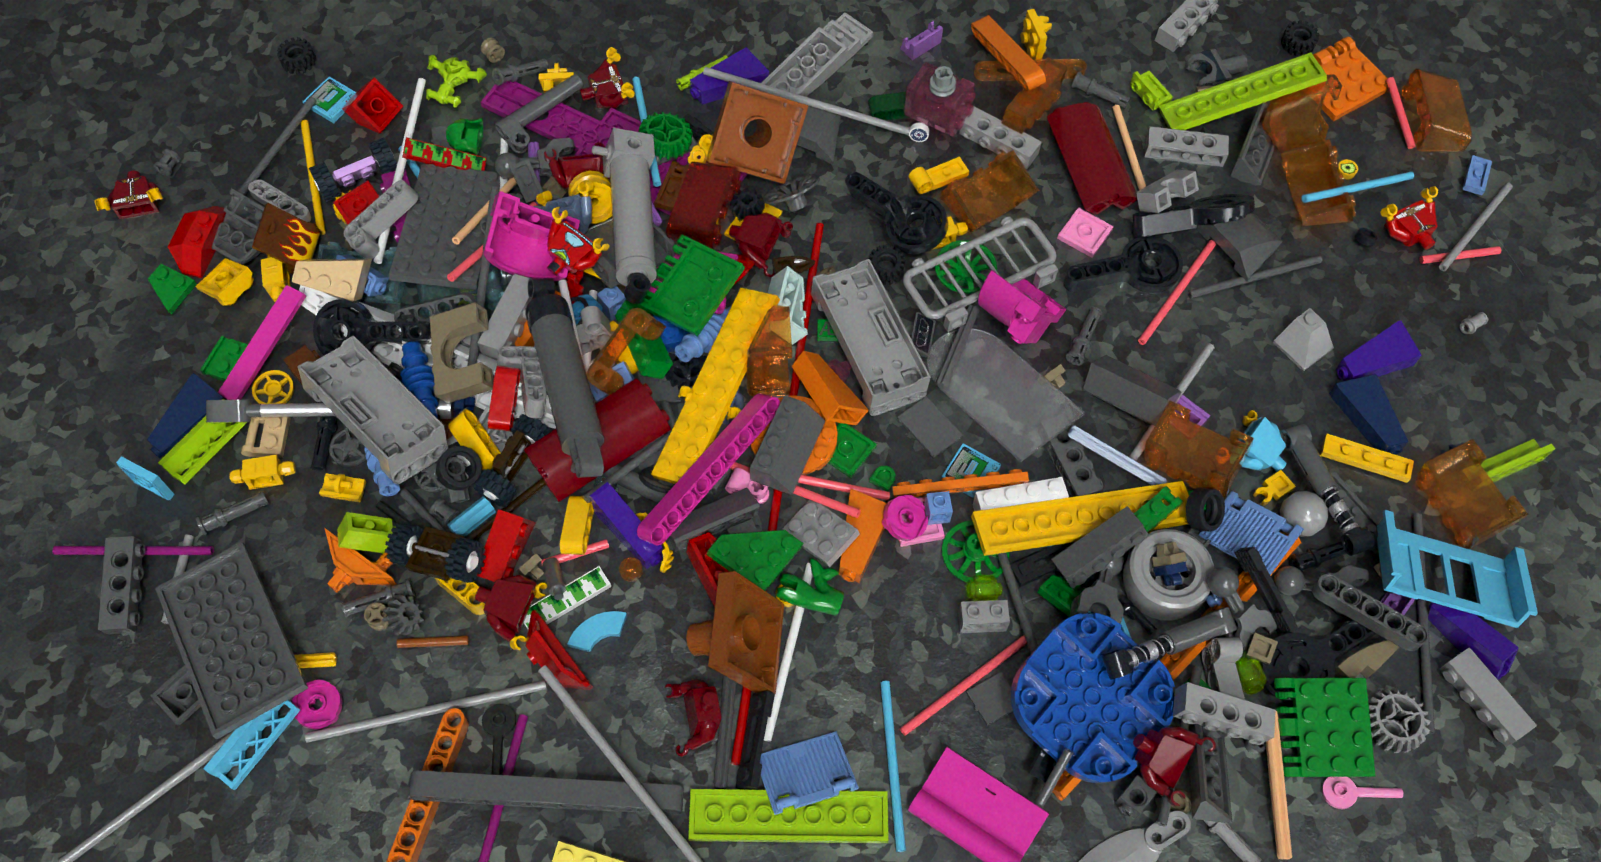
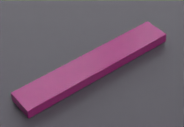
(262, 344)

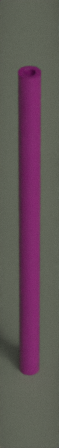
(149, 550)
(508, 770)

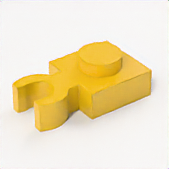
(1276, 486)

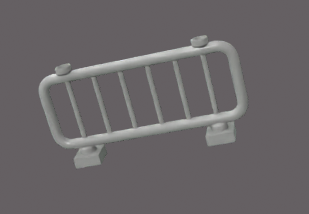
(955, 313)

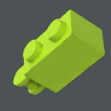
(364, 532)

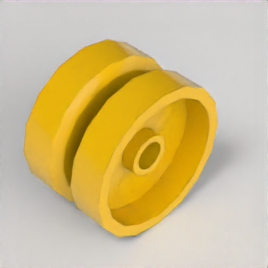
(599, 195)

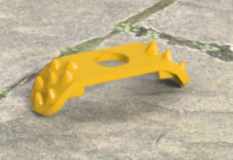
(667, 558)

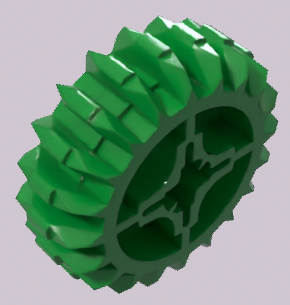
(670, 134)

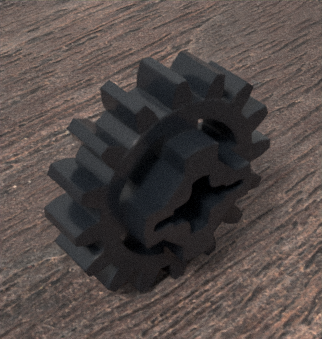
(678, 373)

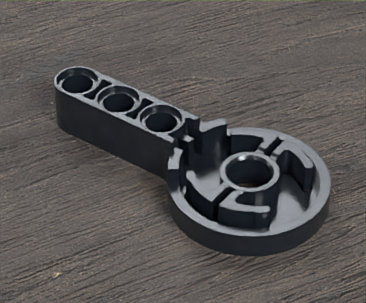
(1215, 208)
(900, 214)
(1133, 270)
(361, 326)
(1312, 654)

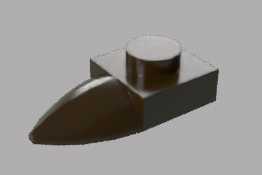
(796, 263)

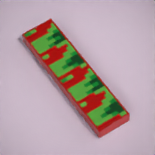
(441, 156)

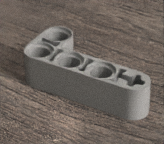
(379, 217)
(593, 330)
(531, 377)
(1220, 666)

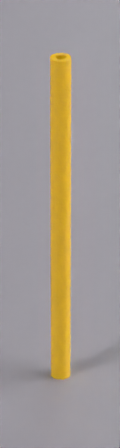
(314, 190)

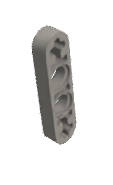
(268, 191)

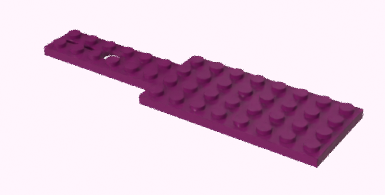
(573, 124)

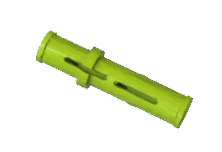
(685, 80)

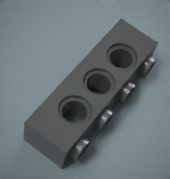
(1070, 470)
(113, 575)

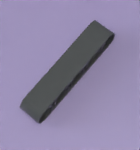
(1381, 612)

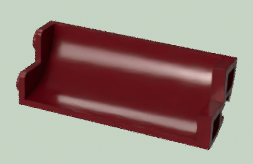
(1092, 157)
(628, 424)

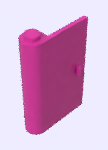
(967, 813)

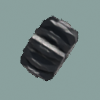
(747, 204)

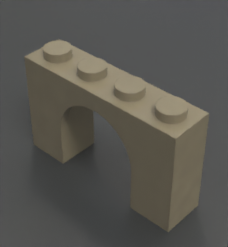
(446, 332)

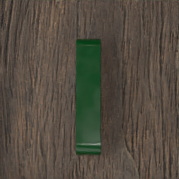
(888, 106)

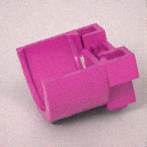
(522, 240)
(1019, 307)

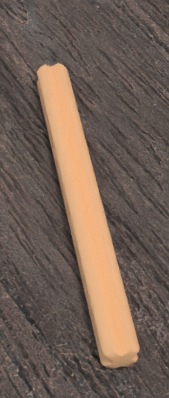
(1278, 795)

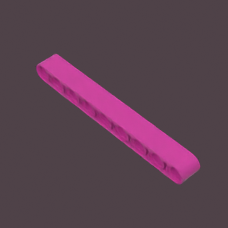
(708, 469)

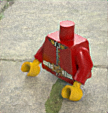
(1413, 222)

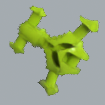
(454, 73)

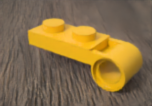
(938, 176)

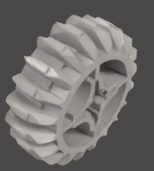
(1402, 708)

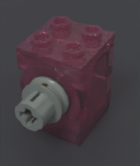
(939, 98)

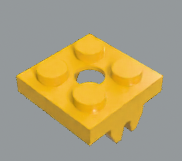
(1034, 34)

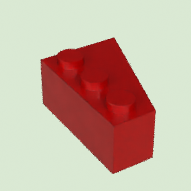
(505, 545)
(706, 567)

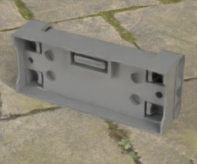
(872, 337)
(376, 409)

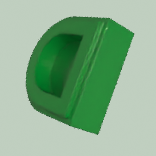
(883, 477)

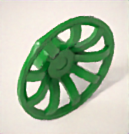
(959, 271)
(971, 550)

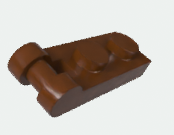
(671, 186)

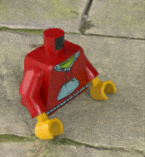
(571, 247)

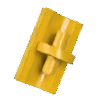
(553, 77)
(343, 487)

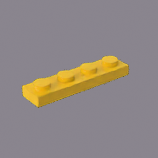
(1367, 458)

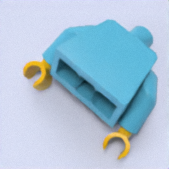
(1266, 443)

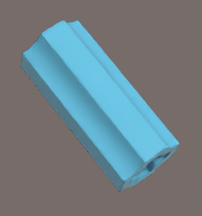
(472, 517)

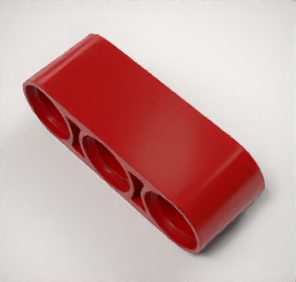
(504, 398)

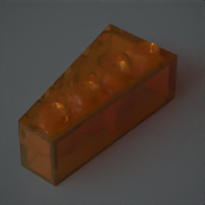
(1031, 105)

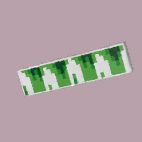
(576, 594)

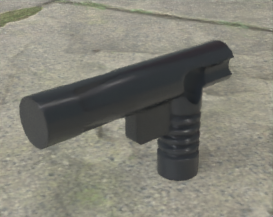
(1134, 613)

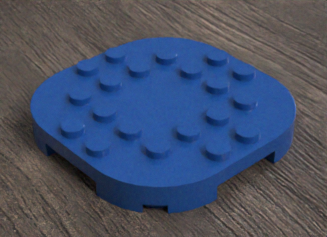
(1071, 703)

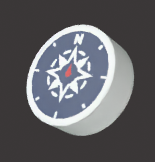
(919, 132)

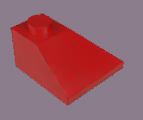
(373, 106)

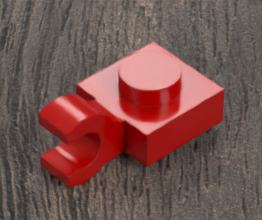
(574, 287)

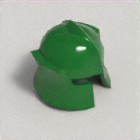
(465, 135)

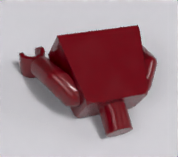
(570, 166)
(758, 236)
(701, 710)
(1165, 757)

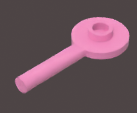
(1343, 793)

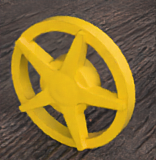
(273, 388)

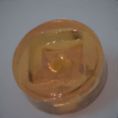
(630, 569)

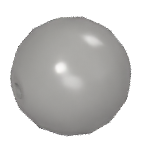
(1306, 511)

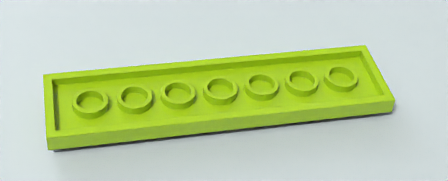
(1243, 92)
(748, 817)

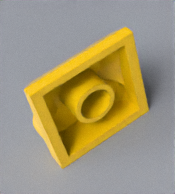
(226, 282)

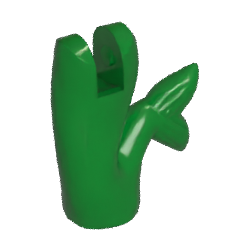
(824, 599)

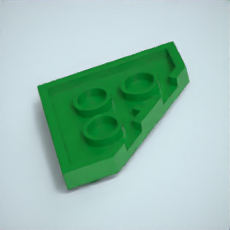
(756, 554)

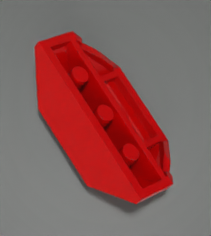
(194, 240)
(547, 650)

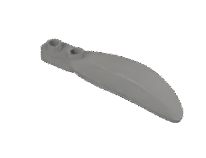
(1137, 844)

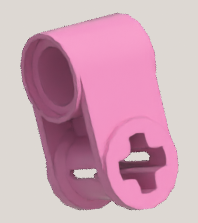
(741, 479)

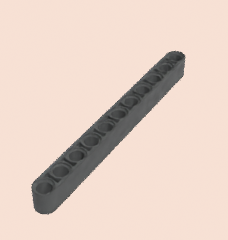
(540, 792)

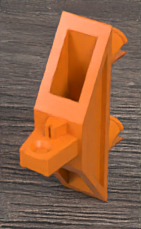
(356, 568)

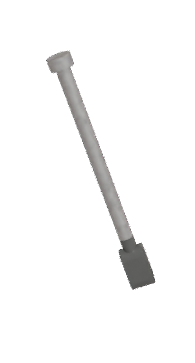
(243, 410)

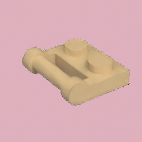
(272, 439)

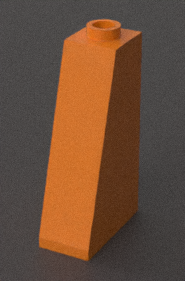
(828, 390)
(869, 524)

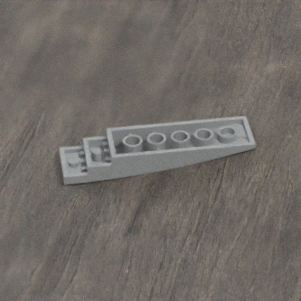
(820, 56)

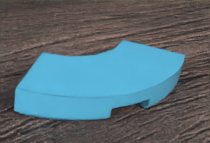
(596, 629)

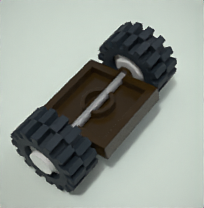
(498, 484)
(435, 552)

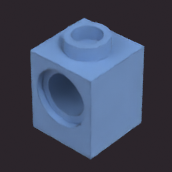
(611, 300)
(938, 507)

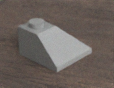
(1305, 340)

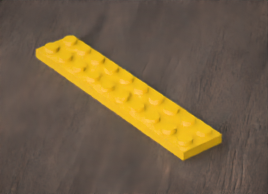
(714, 386)
(1065, 518)

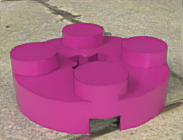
(893, 518)
(327, 713)

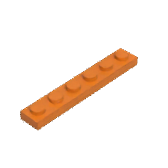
(969, 483)

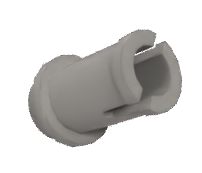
(1469, 325)

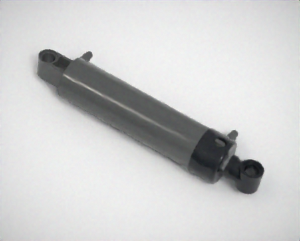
(565, 377)

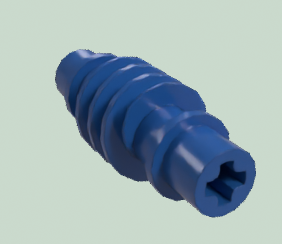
(418, 376)

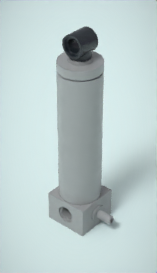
(628, 165)

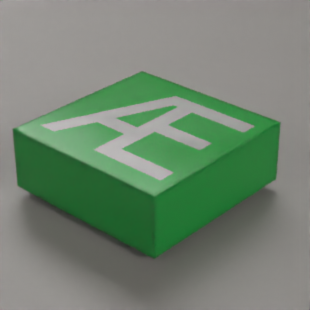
(825, 331)

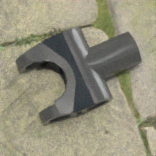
(1215, 68)

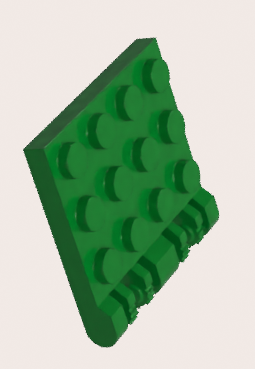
(692, 286)
(1328, 726)

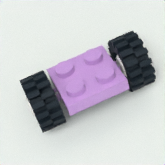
(349, 174)

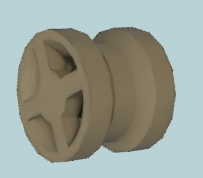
(492, 50)
(374, 612)

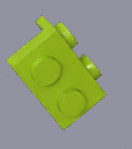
(1150, 89)

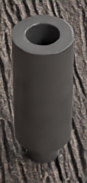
(554, 578)

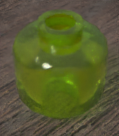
(983, 588)
(1251, 675)

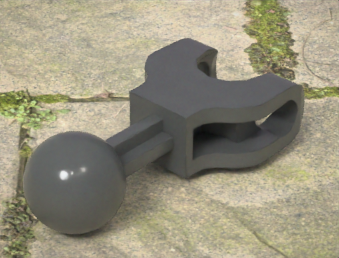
(560, 145)
(1291, 580)
(1100, 596)
(1247, 618)

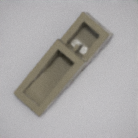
(1366, 660)

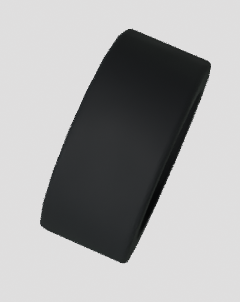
(470, 455)
(1195, 509)

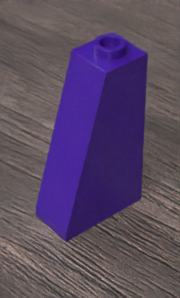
(740, 64)
(1381, 355)
(624, 524)
(1470, 631)

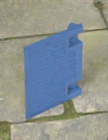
(1253, 528)
(806, 772)

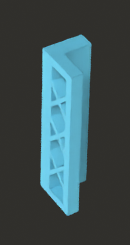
(245, 736)

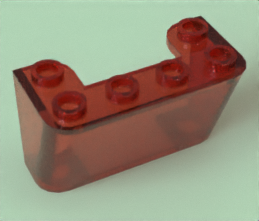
(703, 202)

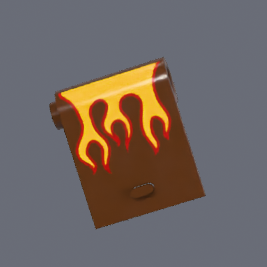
(289, 237)

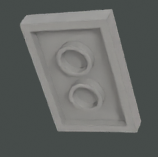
(821, 532)

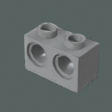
(983, 616)

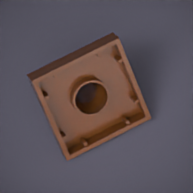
(773, 144)
(743, 635)

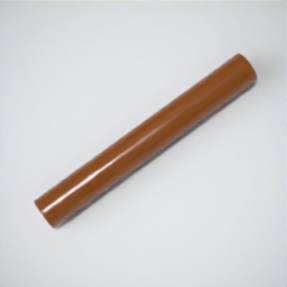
(432, 641)

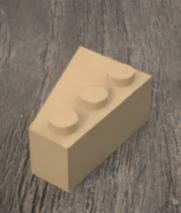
(334, 276)

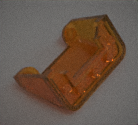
(770, 354)

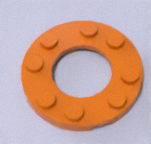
(824, 446)

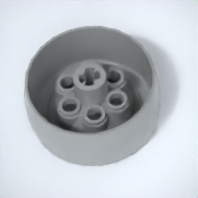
(1150, 593)

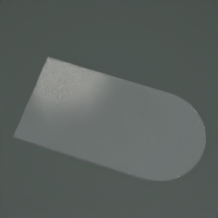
(1003, 393)

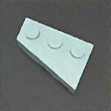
(790, 290)

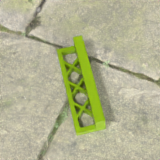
(193, 444)
(1515, 459)

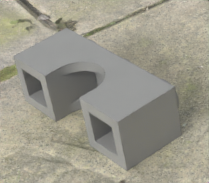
(1158, 195)

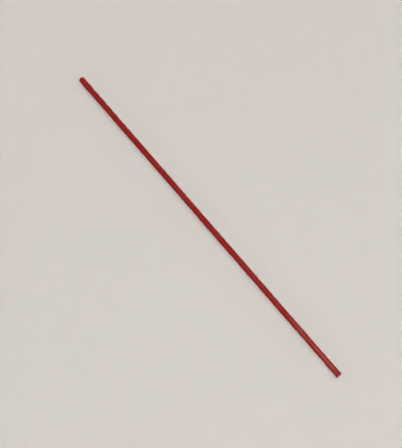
(777, 495)

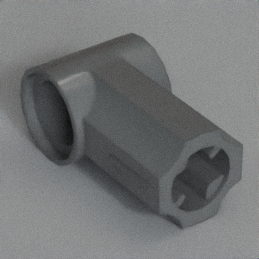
(457, 496)

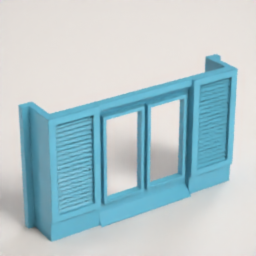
(1500, 584)

